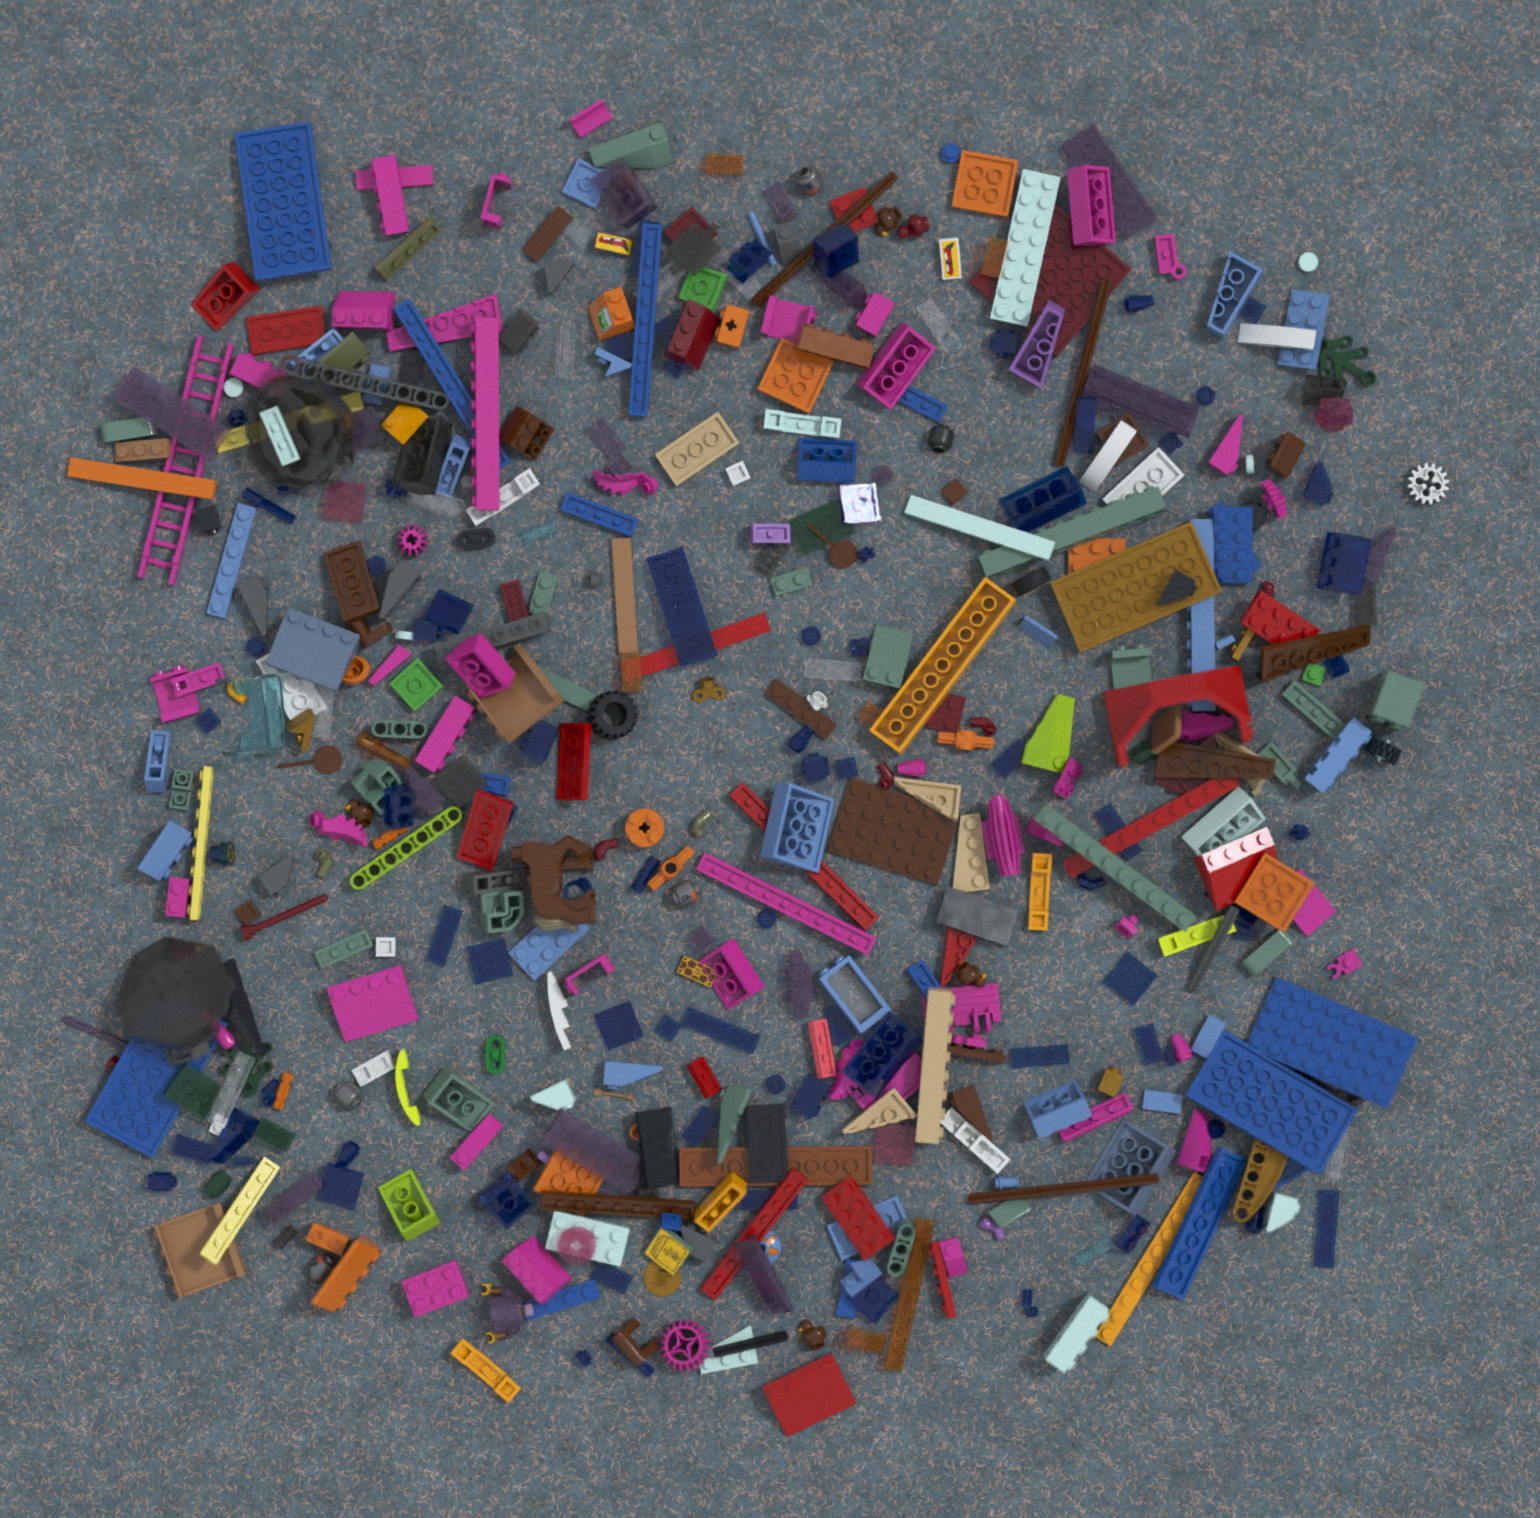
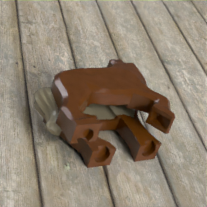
(546, 882)

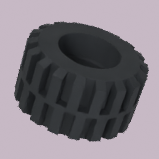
(627, 710)

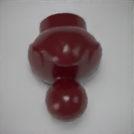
(916, 227)

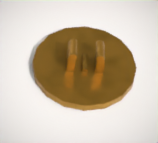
(659, 1281)

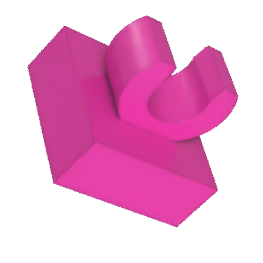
(1126, 926)

